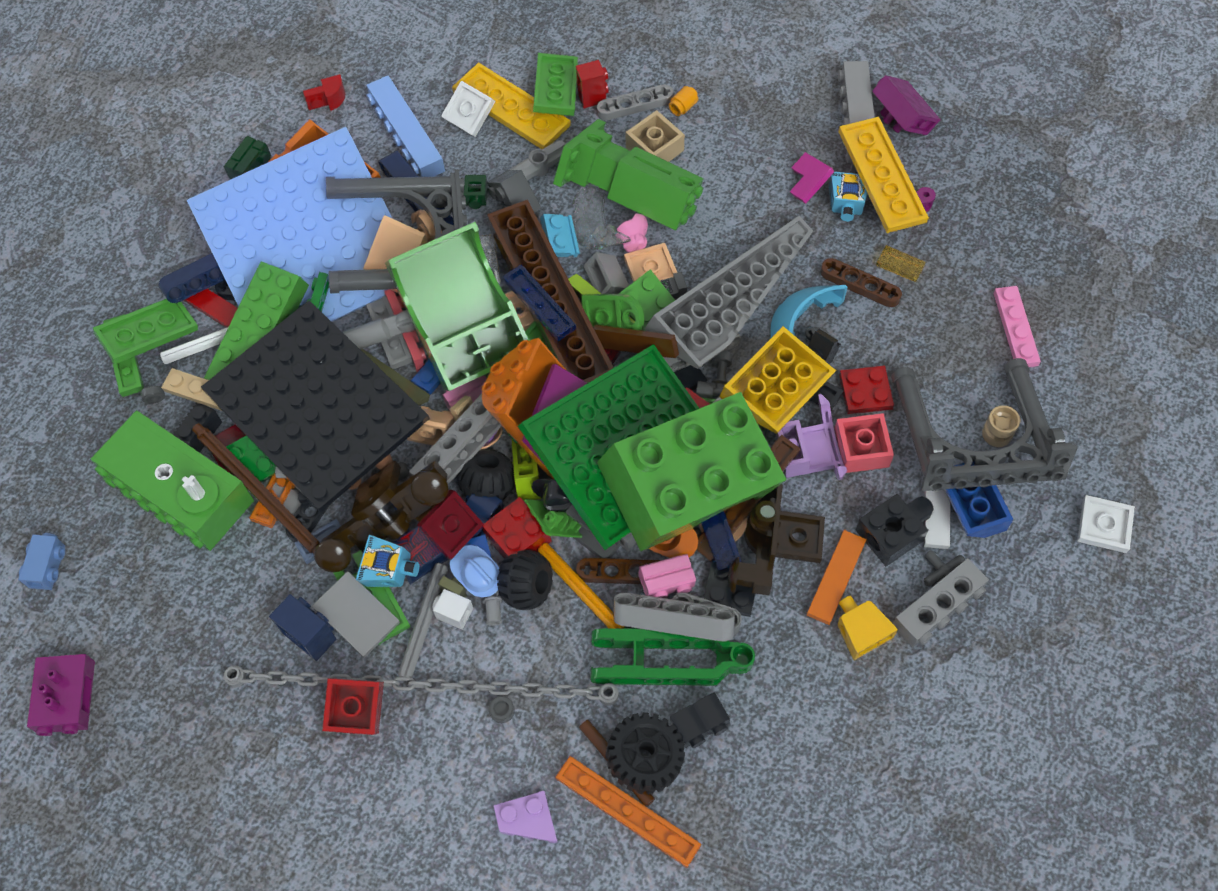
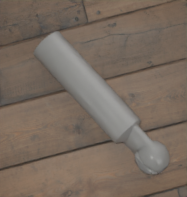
(380, 330)

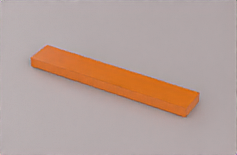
(628, 811)

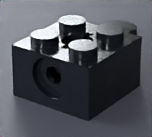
(895, 527)

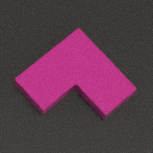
(813, 174)

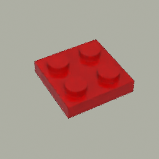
(866, 390)

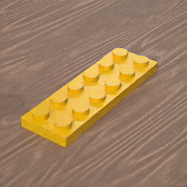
(515, 107)
(883, 175)

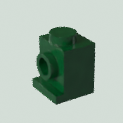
(475, 194)

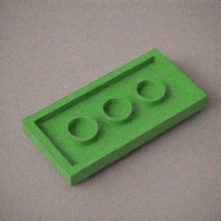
(555, 84)
(144, 329)

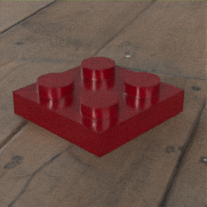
(450, 524)

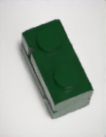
(247, 156)

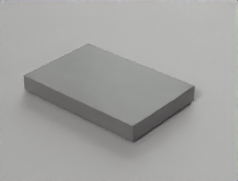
(356, 614)

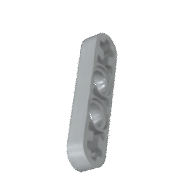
(634, 99)

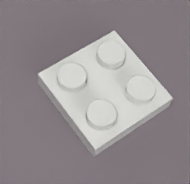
(468, 108)
(1106, 524)

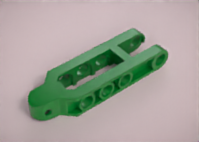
(730, 658)

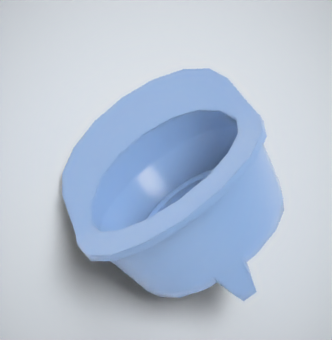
(475, 571)

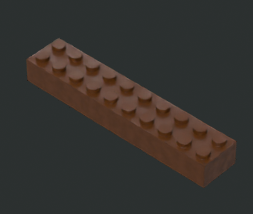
(527, 245)

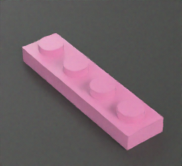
(1016, 325)

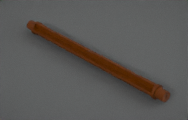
(267, 499)

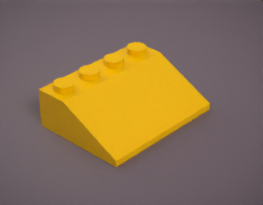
(779, 380)

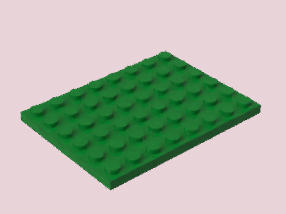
(590, 420)

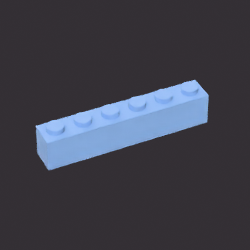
(405, 128)

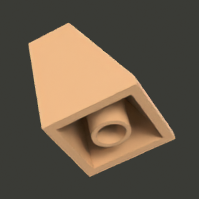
(390, 241)

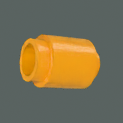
(683, 101)

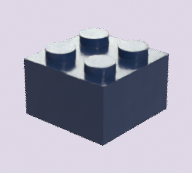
(303, 626)

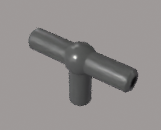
(942, 568)

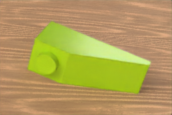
(524, 472)

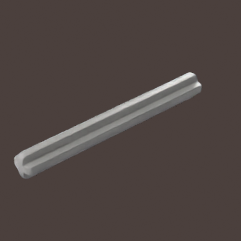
(422, 622)

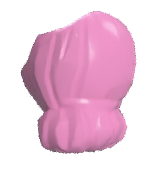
(636, 230)

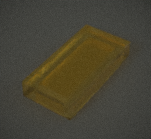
(901, 263)

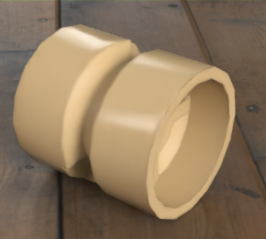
(1001, 426)

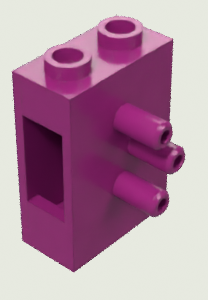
(905, 106)
(61, 694)

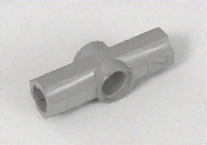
(541, 160)

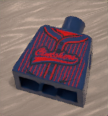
(421, 551)

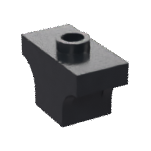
(824, 345)

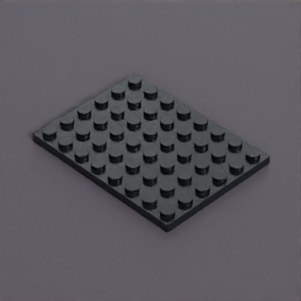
(315, 405)

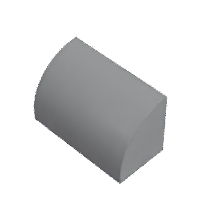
(605, 273)

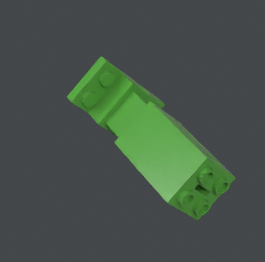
(630, 176)

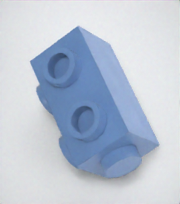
(42, 561)

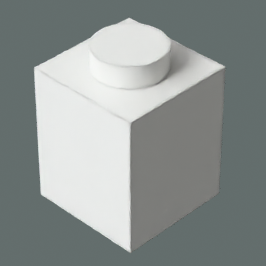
(452, 609)

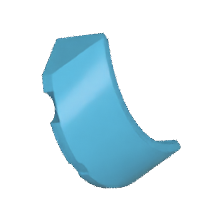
(801, 300)

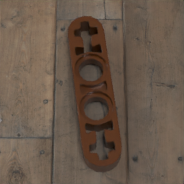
(859, 285)
(622, 565)

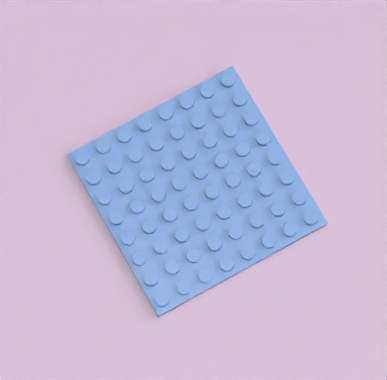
(288, 222)

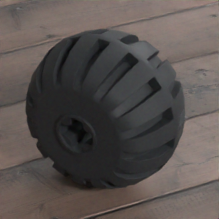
(487, 475)
(525, 579)

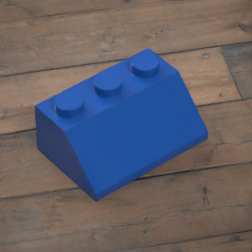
(980, 509)

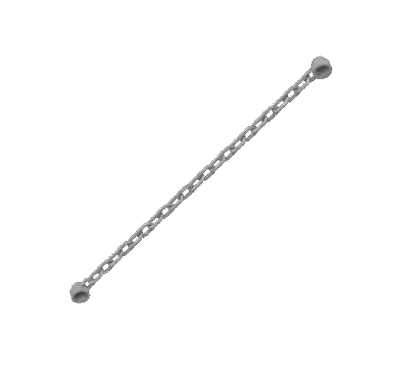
(240, 679)

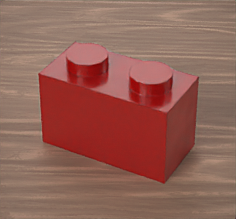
(591, 83)

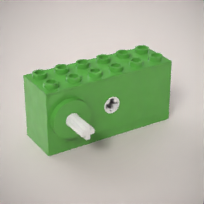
(172, 481)

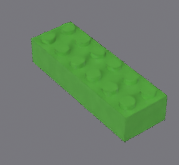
(266, 303)

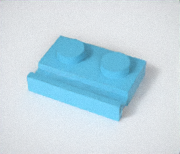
(560, 234)

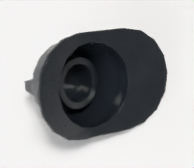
(552, 495)

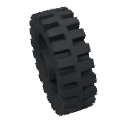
(638, 770)

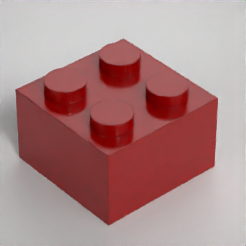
(515, 530)
(353, 706)

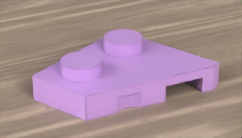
(526, 818)

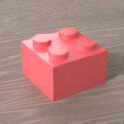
(864, 442)

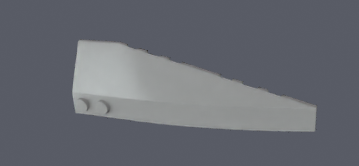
(719, 307)

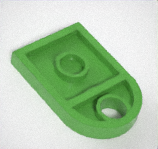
(613, 310)

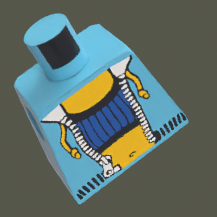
(847, 195)
(385, 564)

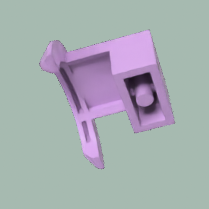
(817, 445)

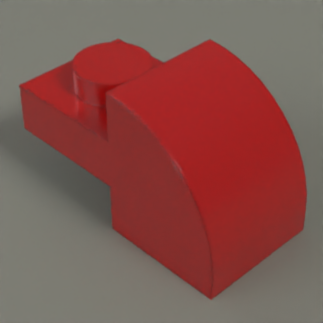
(330, 93)

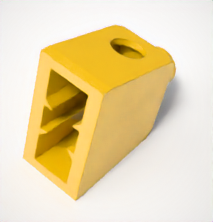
(864, 627)

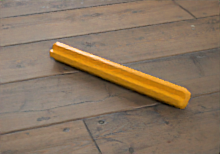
(583, 591)

